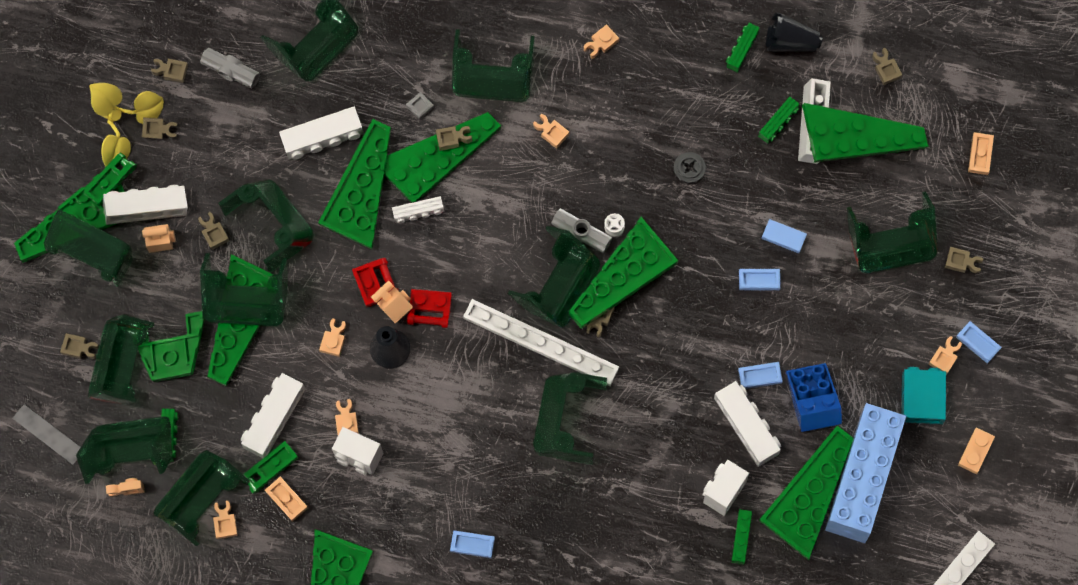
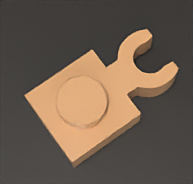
(603, 40)
(553, 132)
(333, 341)
(944, 357)
(346, 419)
(129, 487)
(224, 524)

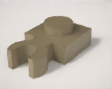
(887, 69)
(172, 71)
(154, 128)
(450, 138)
(213, 233)
(960, 260)
(602, 320)
(76, 346)

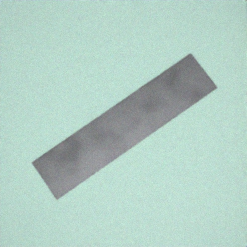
(47, 433)

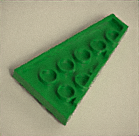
(846, 134)
(423, 165)
(357, 197)
(77, 205)
(631, 267)
(235, 339)
(804, 502)
(338, 561)

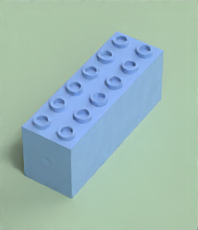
(865, 473)

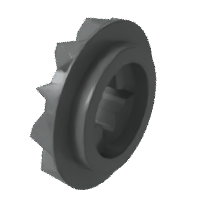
(687, 159)

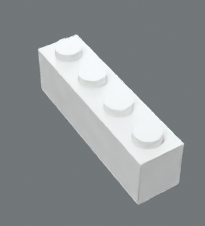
(815, 93)
(321, 133)
(144, 204)
(273, 415)
(747, 423)

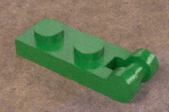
(109, 178)
(270, 466)

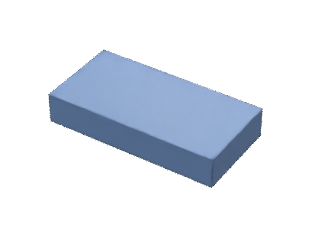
(784, 236)
(759, 279)
(978, 342)
(760, 375)
(472, 544)

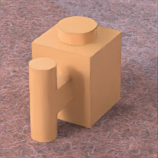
(159, 238)
(394, 303)

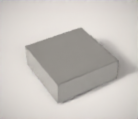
(419, 105)

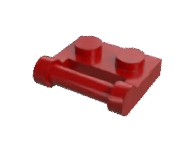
(368, 281)
(430, 302)

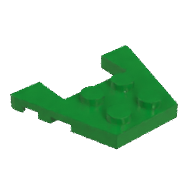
(175, 355)

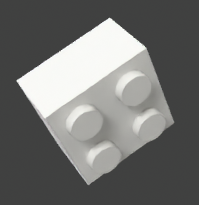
(357, 451)
(725, 488)

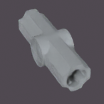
(230, 68)
(593, 236)

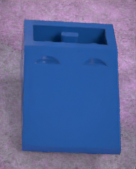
(814, 397)

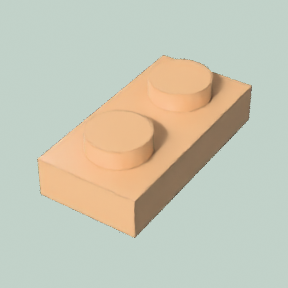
(980, 153)
(976, 450)
(286, 499)

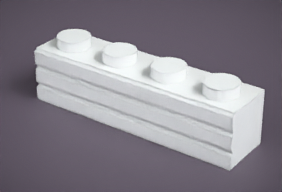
(418, 209)

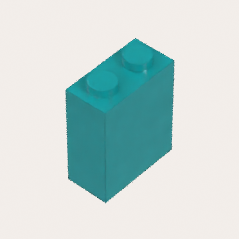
(924, 395)

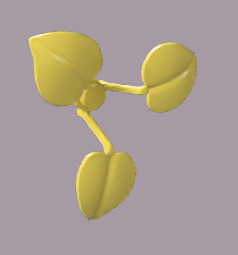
(104, 101)

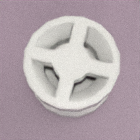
(614, 221)

